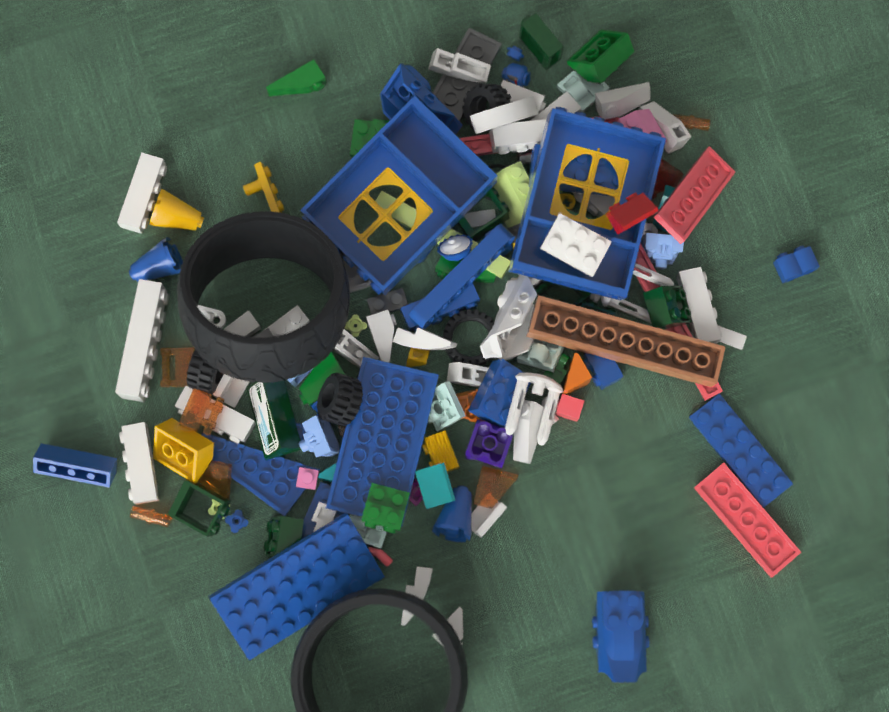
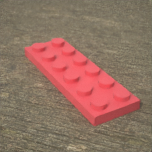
(694, 195)
(747, 520)

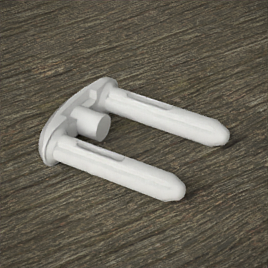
(640, 312)
(540, 382)

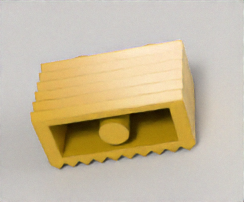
(440, 451)

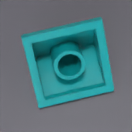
(435, 485)

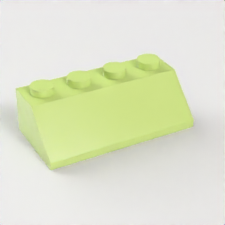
(513, 190)

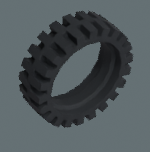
(456, 320)

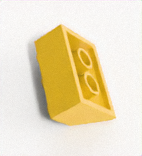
(182, 449)

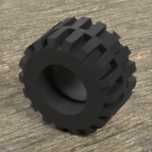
(478, 96)
(202, 375)
(339, 399)

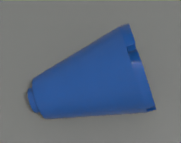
(157, 262)
(456, 517)

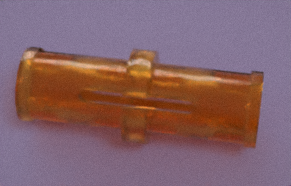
(691, 122)
(150, 516)

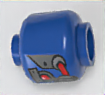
(516, 74)

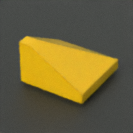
(417, 357)

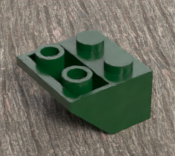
(667, 307)
(282, 534)

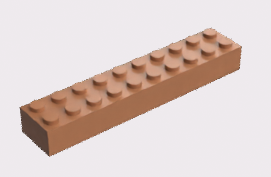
(626, 341)

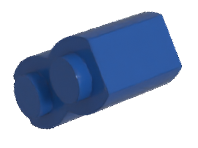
(796, 264)

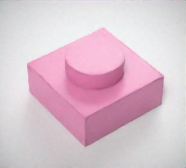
(307, 478)

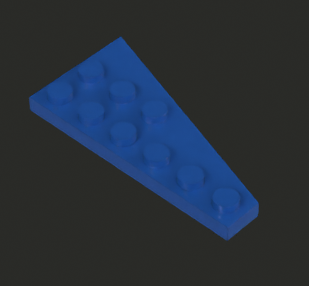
(268, 479)

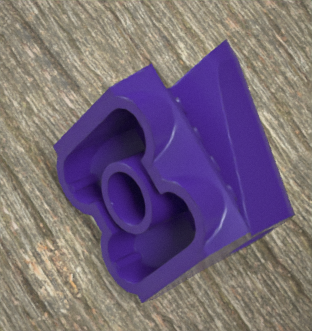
(488, 444)

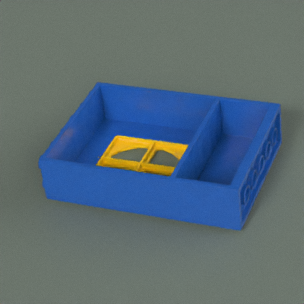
(636, 163)
(429, 166)

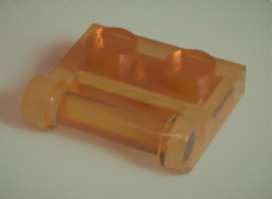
(182, 361)

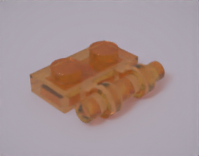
(196, 408)

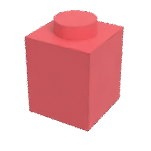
(569, 407)

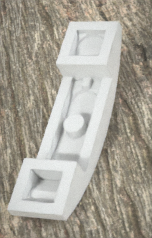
(504, 114)

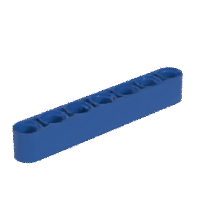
(461, 276)

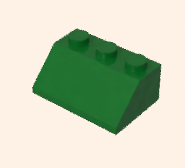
(601, 55)

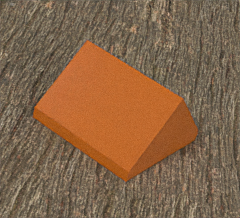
(577, 376)

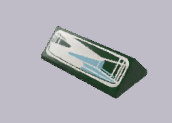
(274, 418)

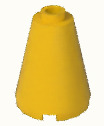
(175, 213)

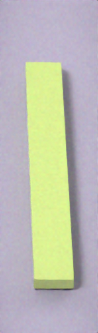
(406, 216)

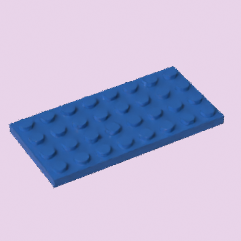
(384, 436)
(296, 586)

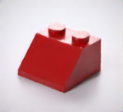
(630, 213)

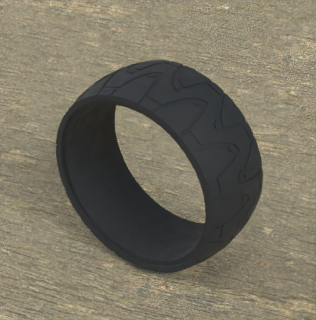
(257, 237)
(307, 646)

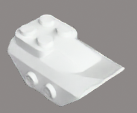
(512, 321)

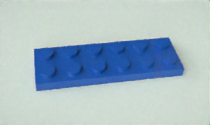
(740, 450)

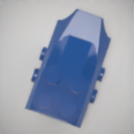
(406, 84)
(621, 634)

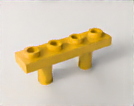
(264, 183)

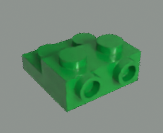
(364, 132)
(385, 508)

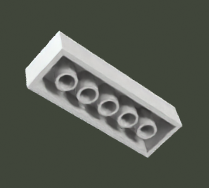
(142, 341)

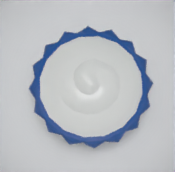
(455, 247)

